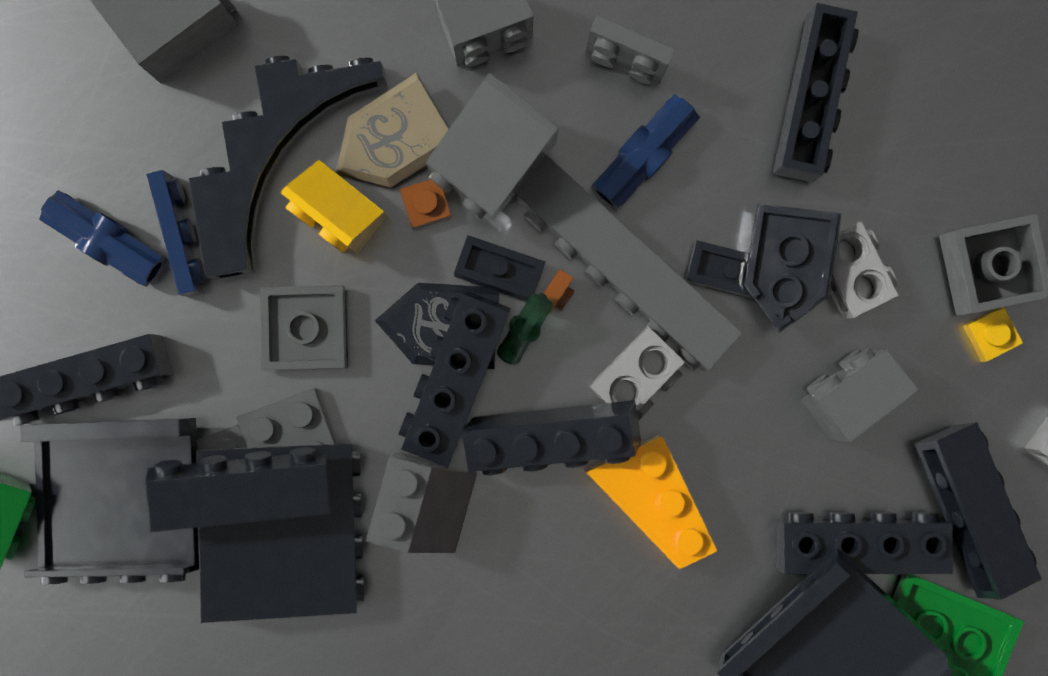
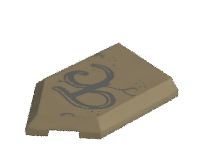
(392, 135)

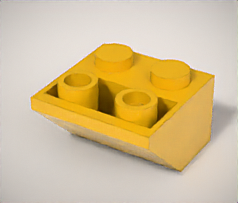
(337, 206)

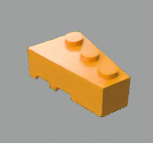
(657, 501)

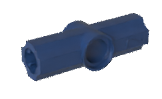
(645, 151)
(101, 238)

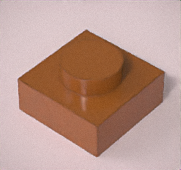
(425, 204)
(559, 291)

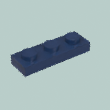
(177, 233)

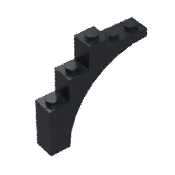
(289, 101)

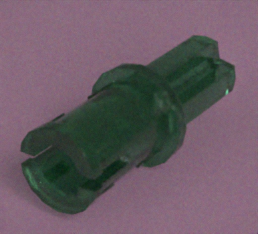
(524, 328)

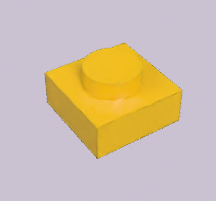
(992, 334)

